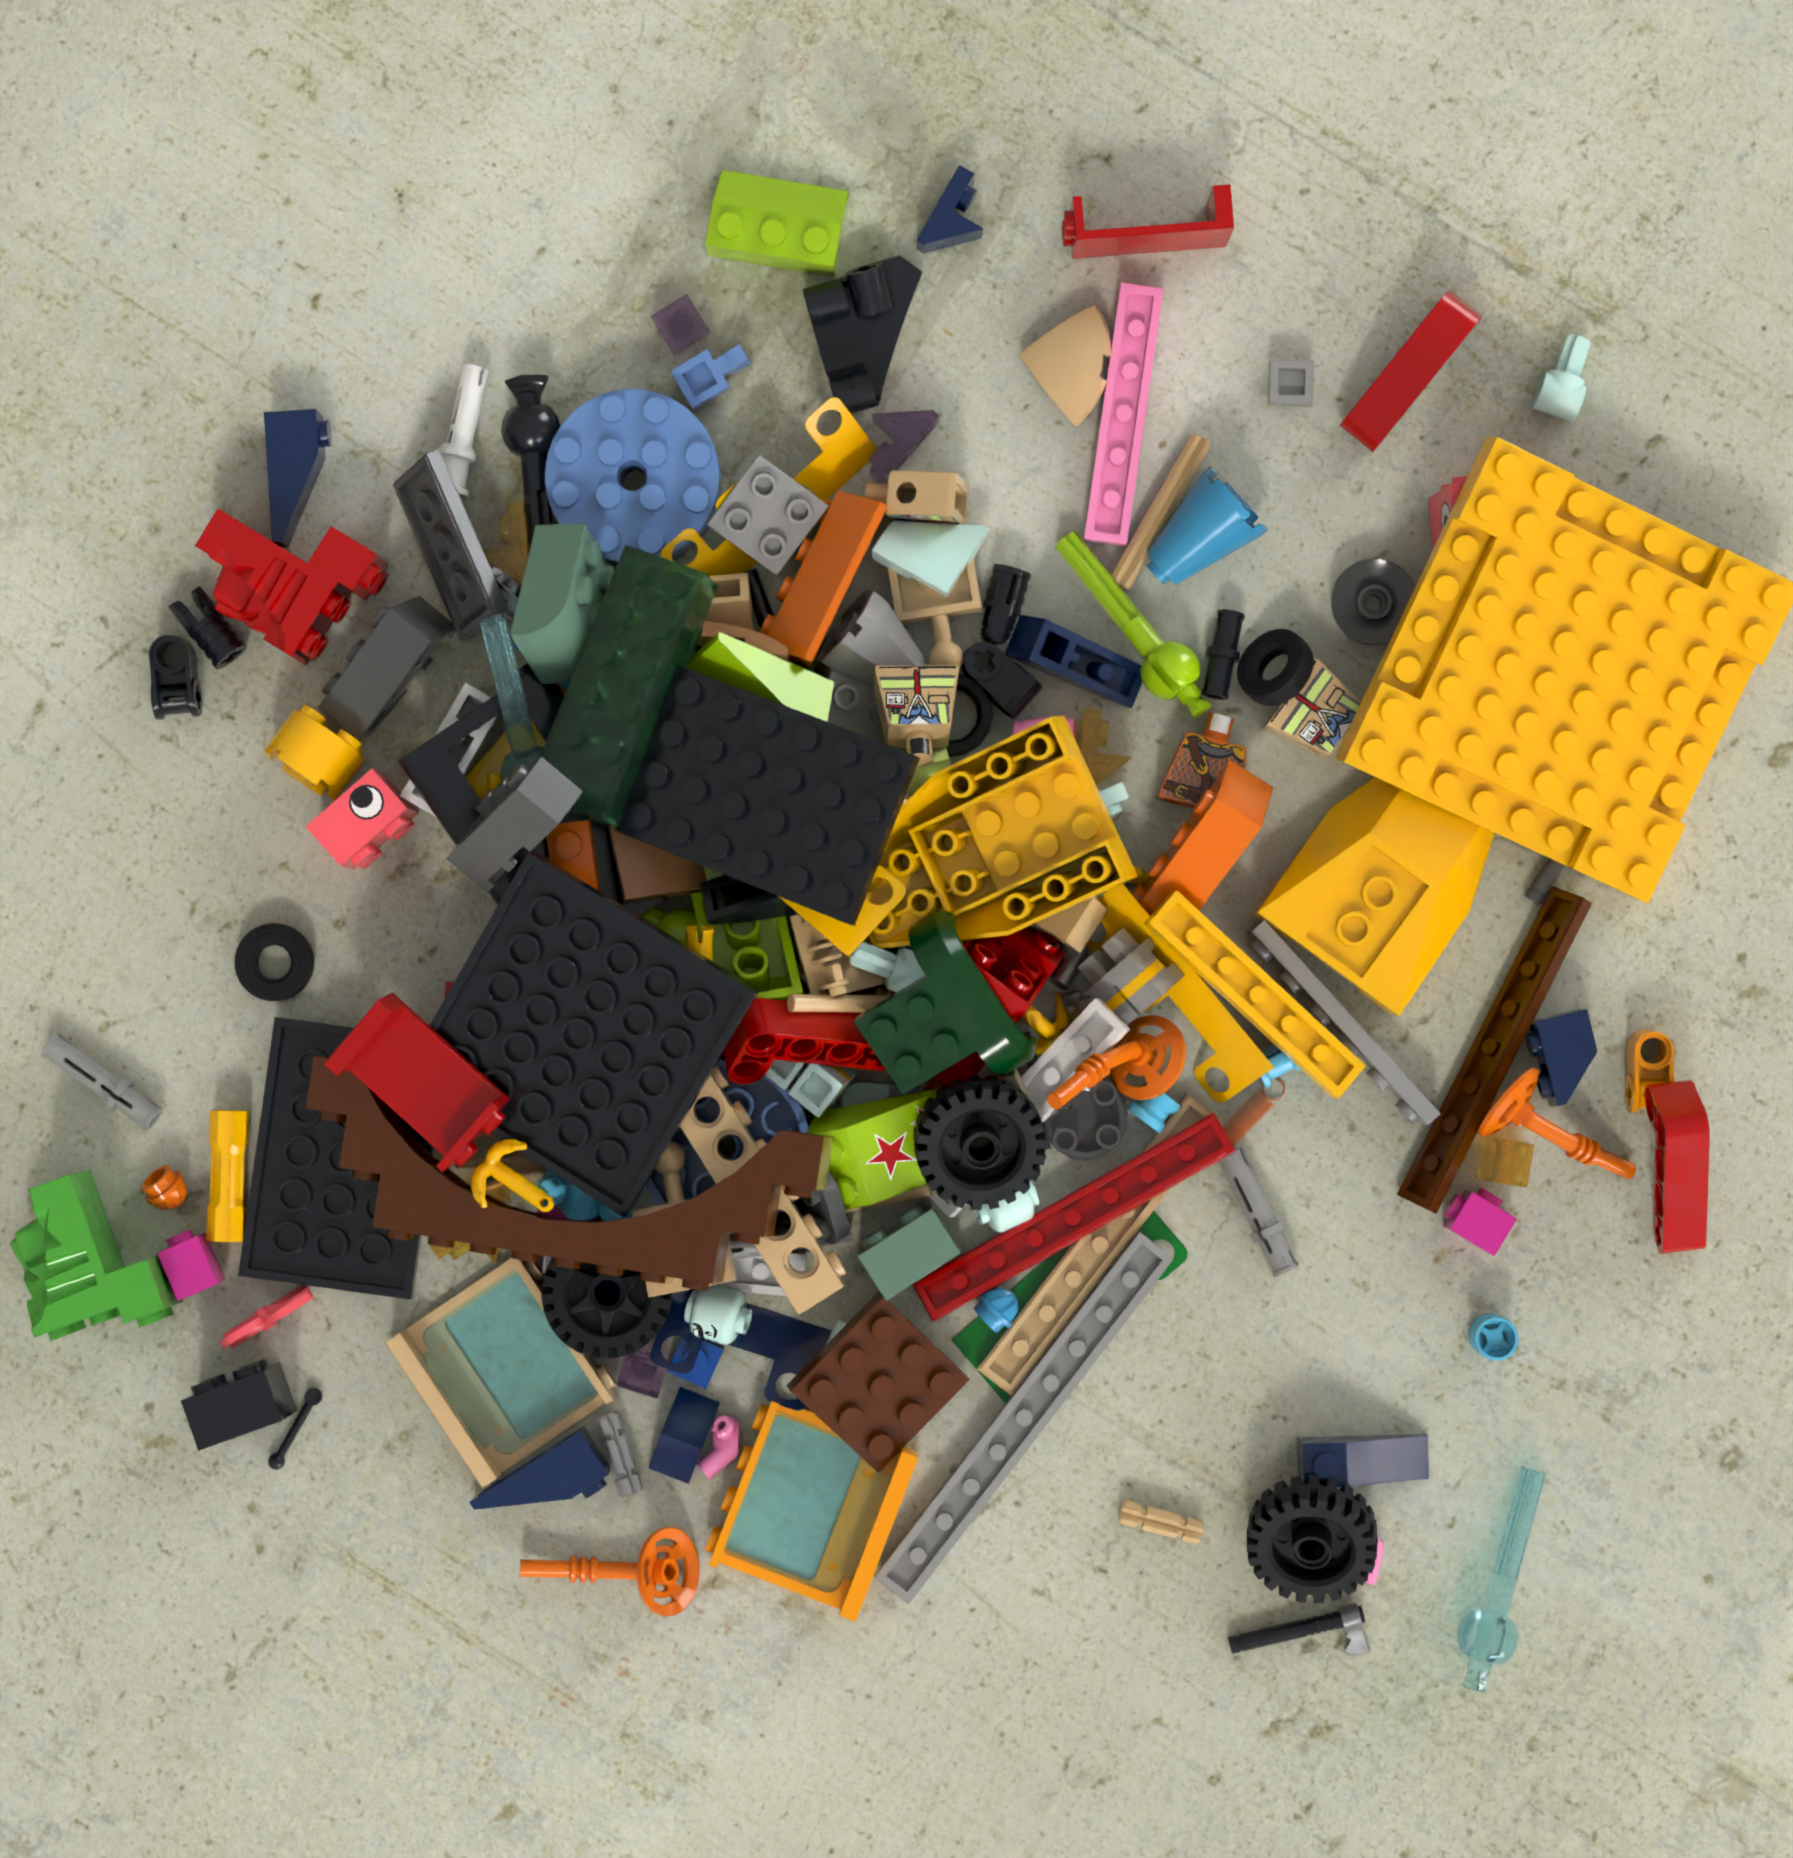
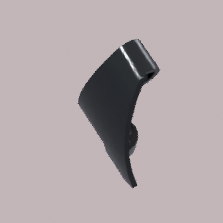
(859, 326)

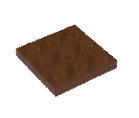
(878, 1382)

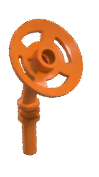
(1138, 1055)
(1516, 1108)
(652, 1571)

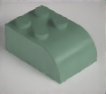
(559, 599)

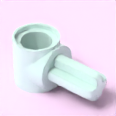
(1562, 389)
(897, 969)

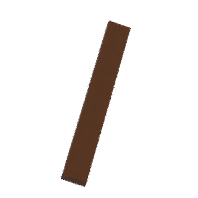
(1494, 1049)

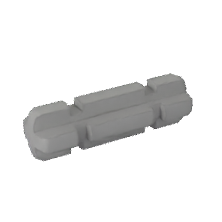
(618, 1454)

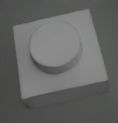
(1290, 383)

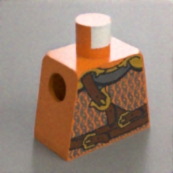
(1200, 762)

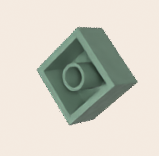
(908, 1250)

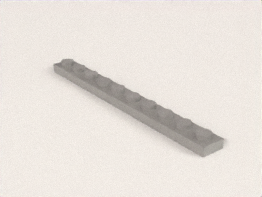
(1023, 1417)

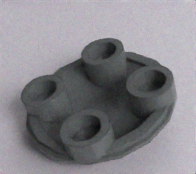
(1088, 1123)

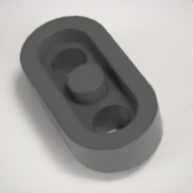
(828, 1212)

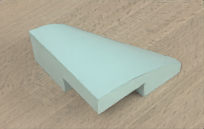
(929, 551)

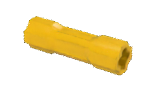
(227, 1175)

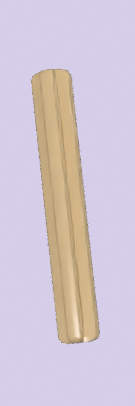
(1160, 510)

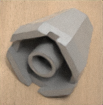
(868, 638)

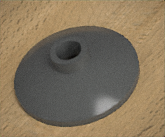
(1365, 579)

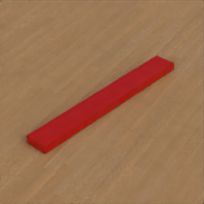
(1074, 1217)

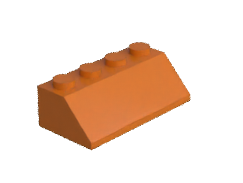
(824, 576)

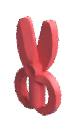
(266, 1317)

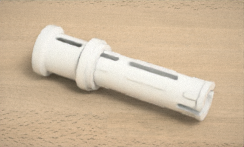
(458, 447)

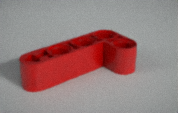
(1411, 370)
(775, 1033)
(1680, 1165)

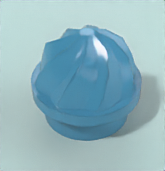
(997, 1308)

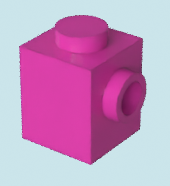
(1479, 1219)
(190, 1264)

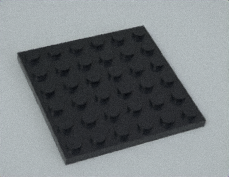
(589, 1029)

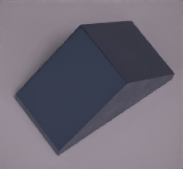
(684, 1435)

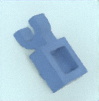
(704, 378)

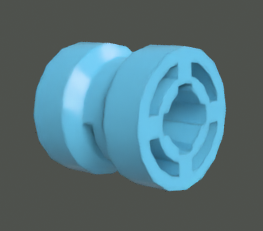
(1499, 1342)

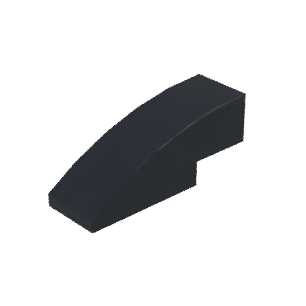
(737, 902)

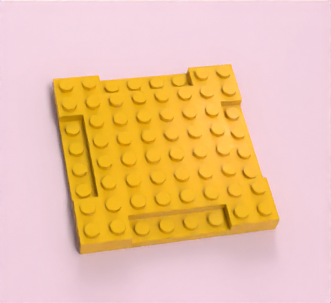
(1565, 669)

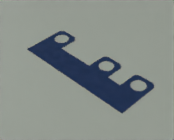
(770, 1334)

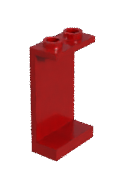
(1153, 238)
(421, 1079)

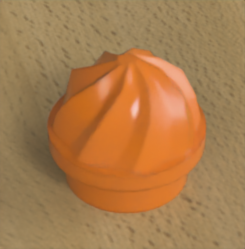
(164, 1188)

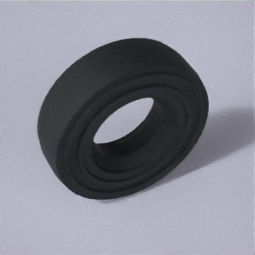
(1292, 677)
(247, 962)

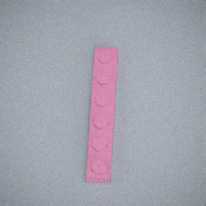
(1123, 414)

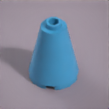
(1203, 530)

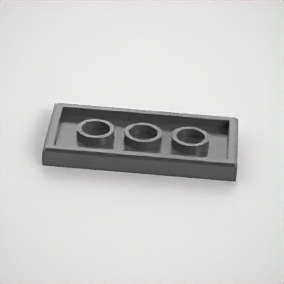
(449, 544)

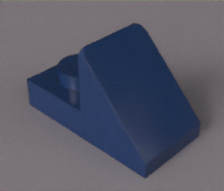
(945, 225)

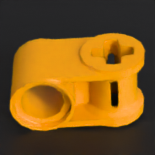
(1643, 1073)

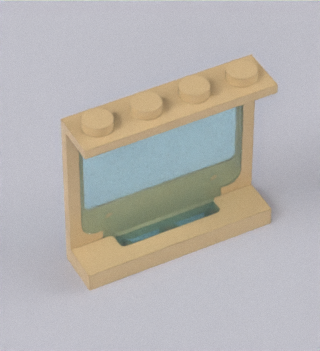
(499, 1370)

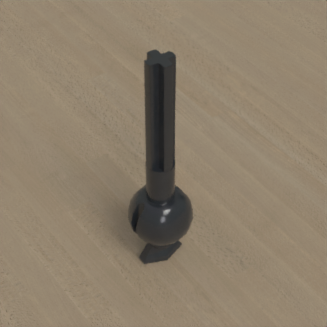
(529, 434)

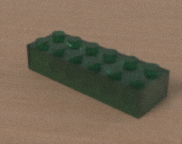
(624, 678)

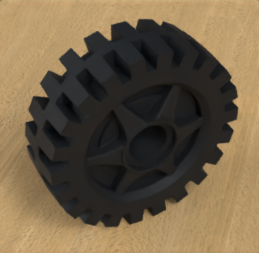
(971, 1112)
(596, 1328)
(1312, 1539)

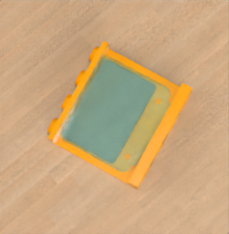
(809, 1510)

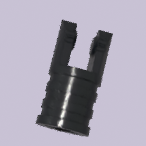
(1003, 603)
(211, 633)

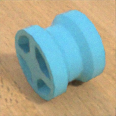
(1154, 1111)

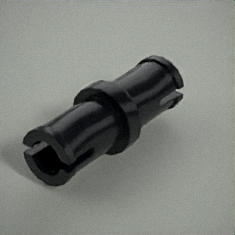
(1222, 654)

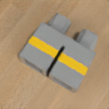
(1134, 981)

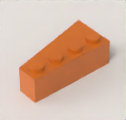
(1209, 841)

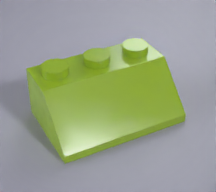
(776, 223)

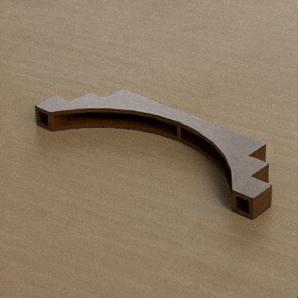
(674, 1242)

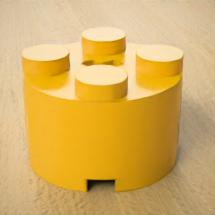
(315, 753)

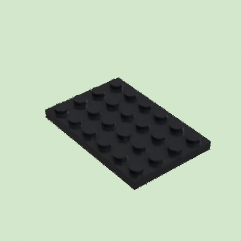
(767, 794)
(304, 1211)

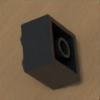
(238, 1406)

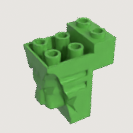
(77, 1266)

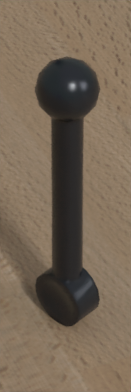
(312, 1397)

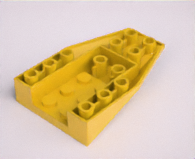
(1001, 840)
(1380, 889)

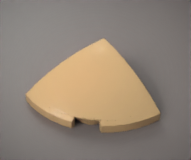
(1070, 362)

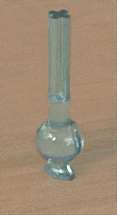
(510, 695)
(1487, 1632)

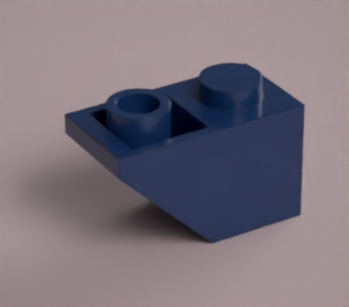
(1564, 1052)

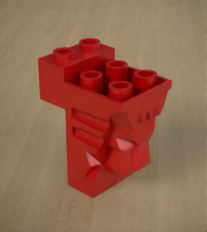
(282, 593)
(1016, 971)

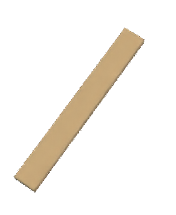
(1073, 1278)

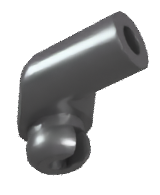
(1068, 967)

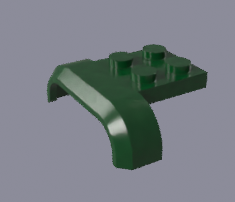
(942, 1013)

